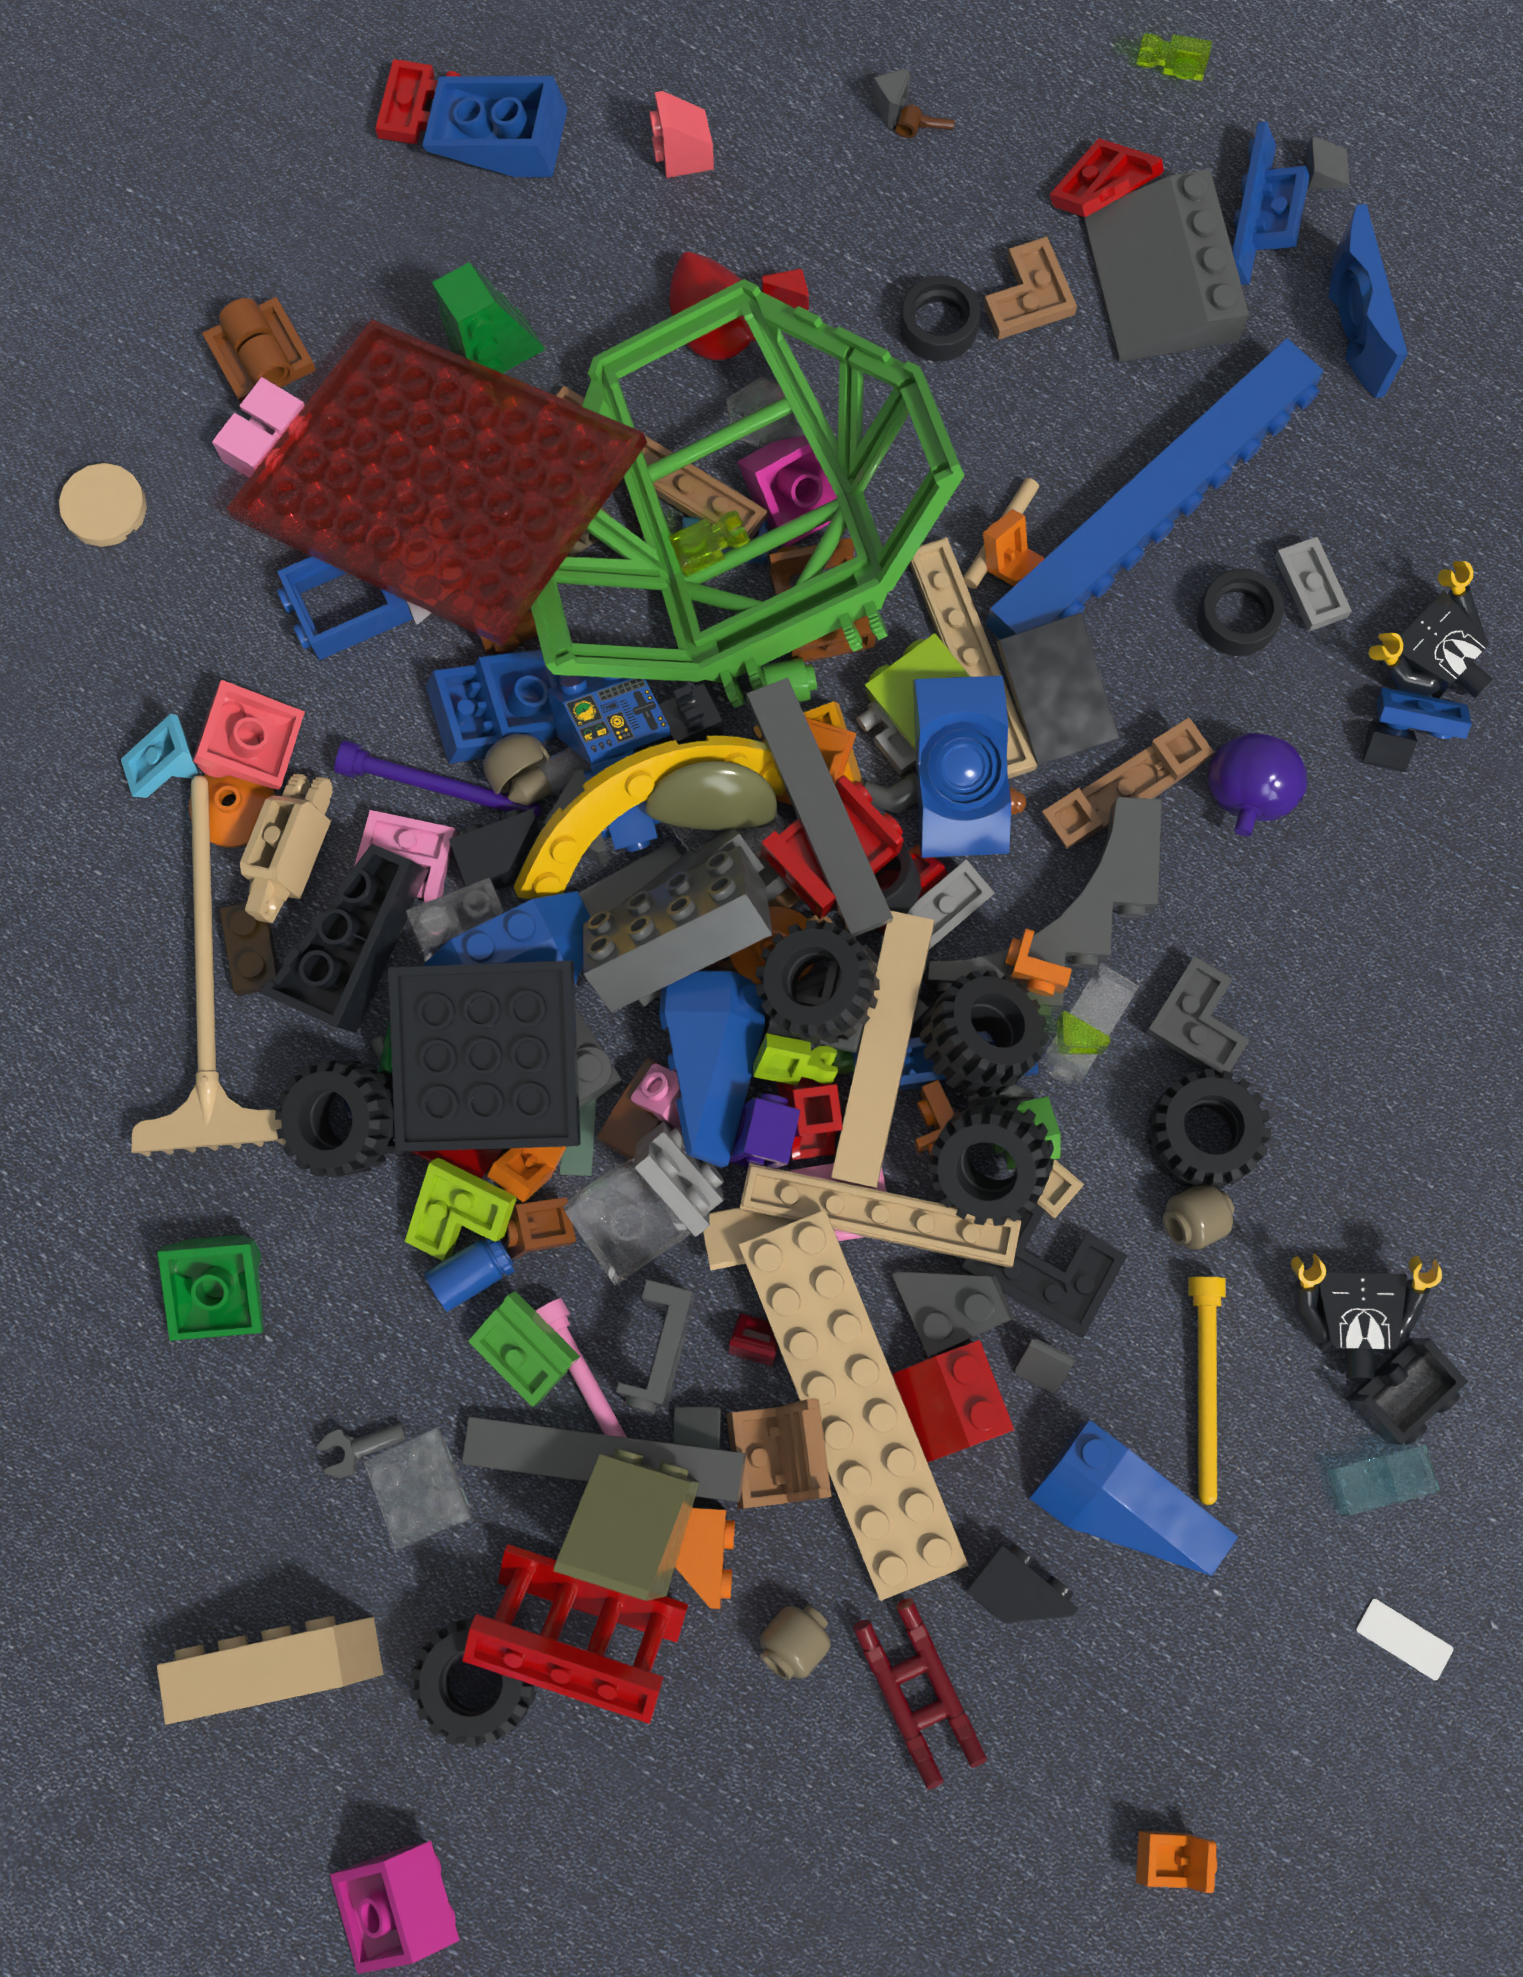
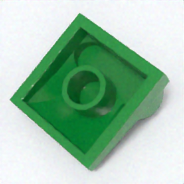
(211, 1287)

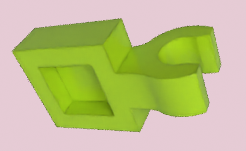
(790, 1059)

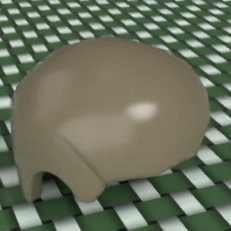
(512, 758)

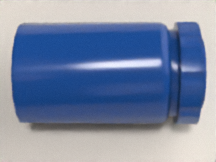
(469, 1272)

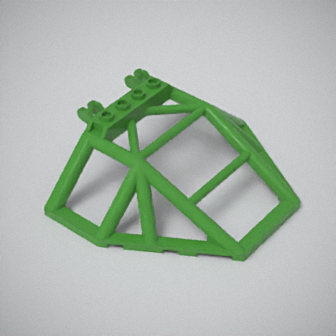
(819, 599)

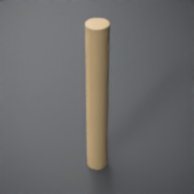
(1018, 503)

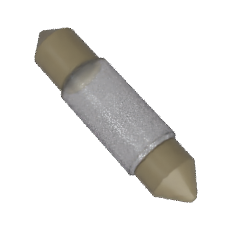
(547, 777)

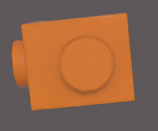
(1007, 549)
(1041, 976)
(525, 1169)
(1176, 1861)

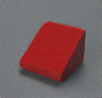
(787, 287)

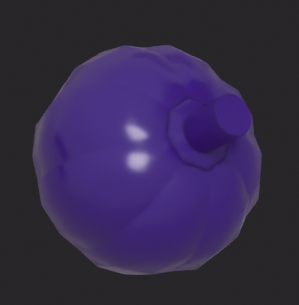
(1257, 779)

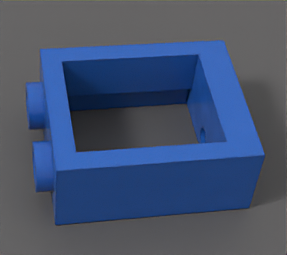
(314, 572)

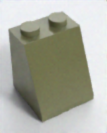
(629, 1526)

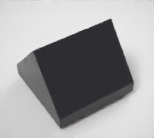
(1389, 747)

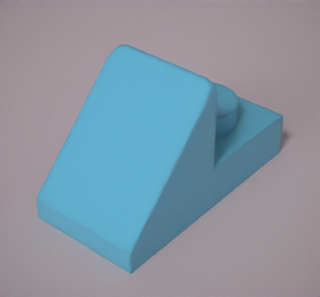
(158, 757)

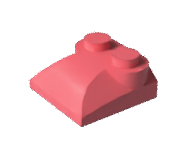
(247, 736)

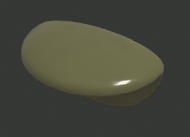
(713, 797)

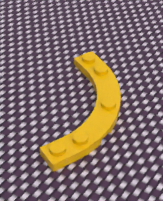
(617, 791)

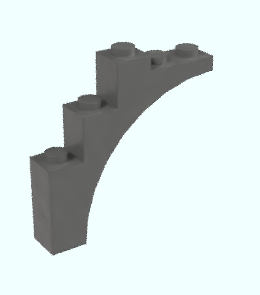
(1122, 882)

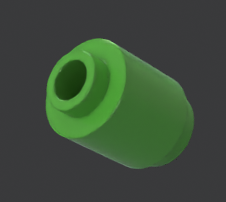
(800, 676)

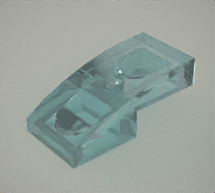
(1383, 1480)

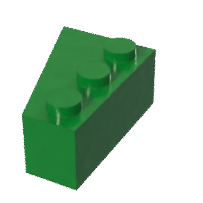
(483, 321)

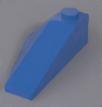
(714, 1040)
(1121, 1499)

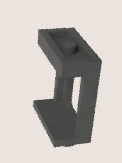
(679, 1308)

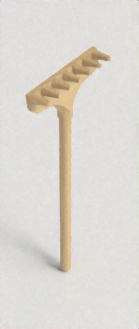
(208, 1114)

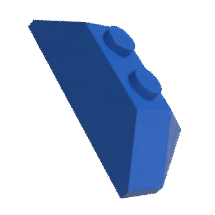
(532, 932)

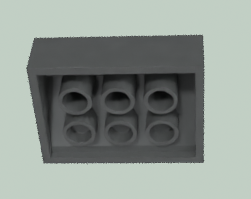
(1167, 268)

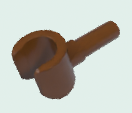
(912, 118)

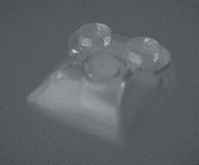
(624, 1221)

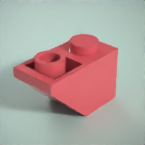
(680, 136)

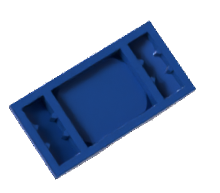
(1366, 306)
(962, 766)

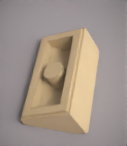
(732, 1228)

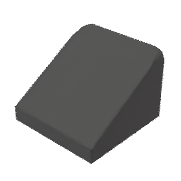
(1326, 165)
(1043, 1365)
(697, 1426)

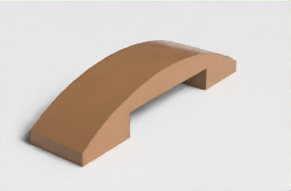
(1142, 776)

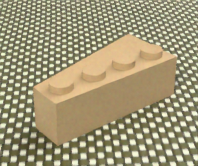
(270, 1669)

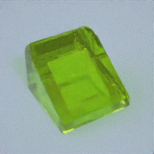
(1079, 1037)

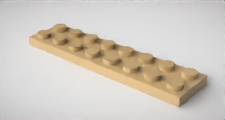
(864, 1422)

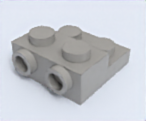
(677, 1178)

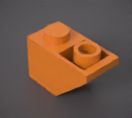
(703, 1555)

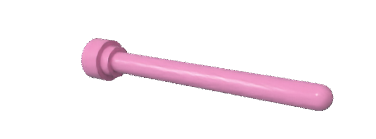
(556, 1316)

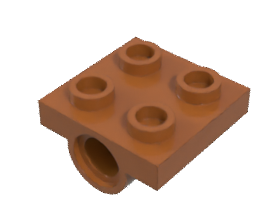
(256, 344)

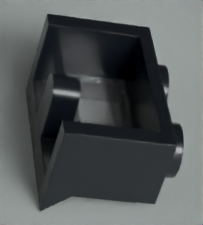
(1408, 1391)

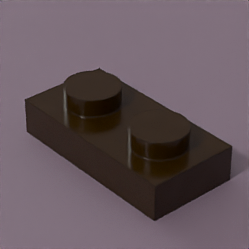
(248, 950)

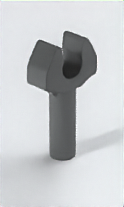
(359, 1447)

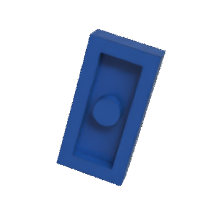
(1434, 715)

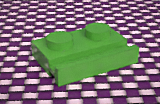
(524, 1349)

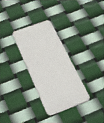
(1405, 1639)

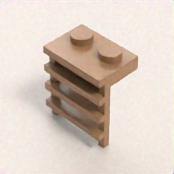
(782, 1454)

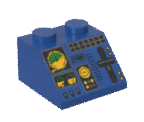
(606, 715)

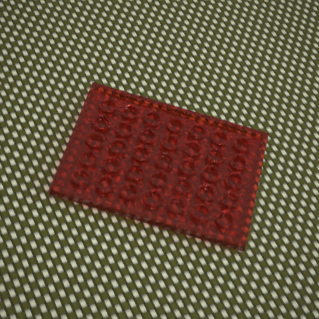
(438, 479)

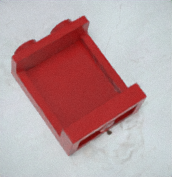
(796, 864)

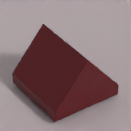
(753, 1340)

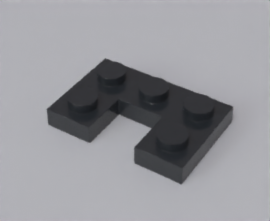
(1063, 1297)

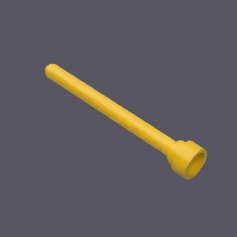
(1207, 1296)

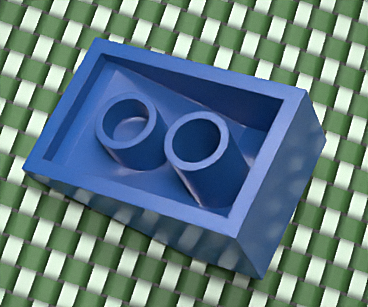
(498, 123)

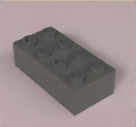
(675, 928)

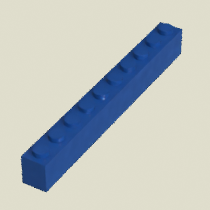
(1161, 493)

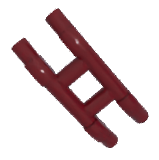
(946, 1706)

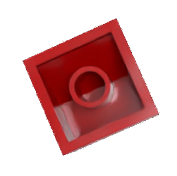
(953, 1401)

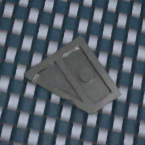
(952, 1306)

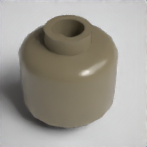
(1198, 1216)
(795, 1642)

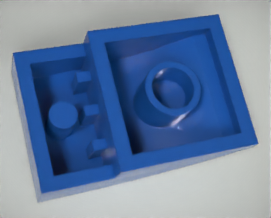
(492, 701)

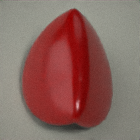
(695, 280)

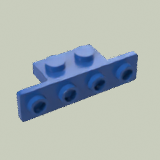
(1270, 204)

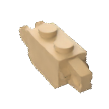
(285, 845)

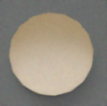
(102, 504)

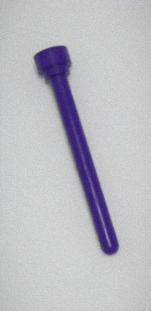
(354, 761)

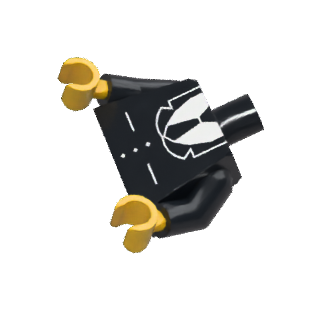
(1439, 643)
(1361, 1309)

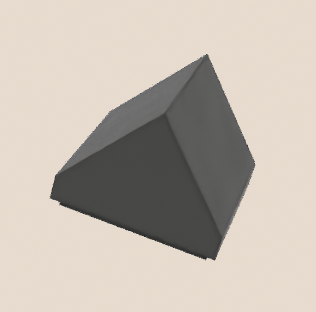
(891, 95)

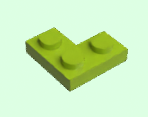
(454, 1200)

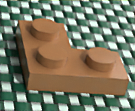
(1040, 293)

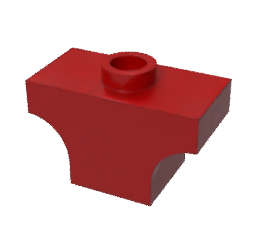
(818, 1117)

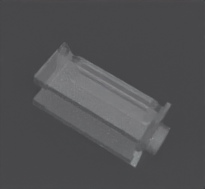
(1099, 1006)

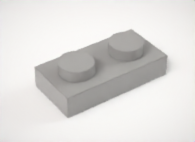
(1312, 584)
(952, 900)

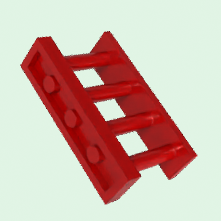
(565, 1668)

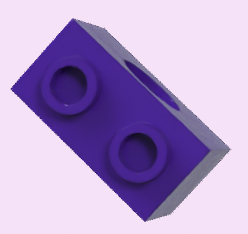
(765, 1132)

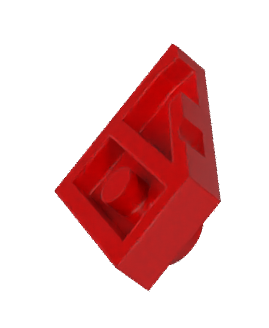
(1104, 176)

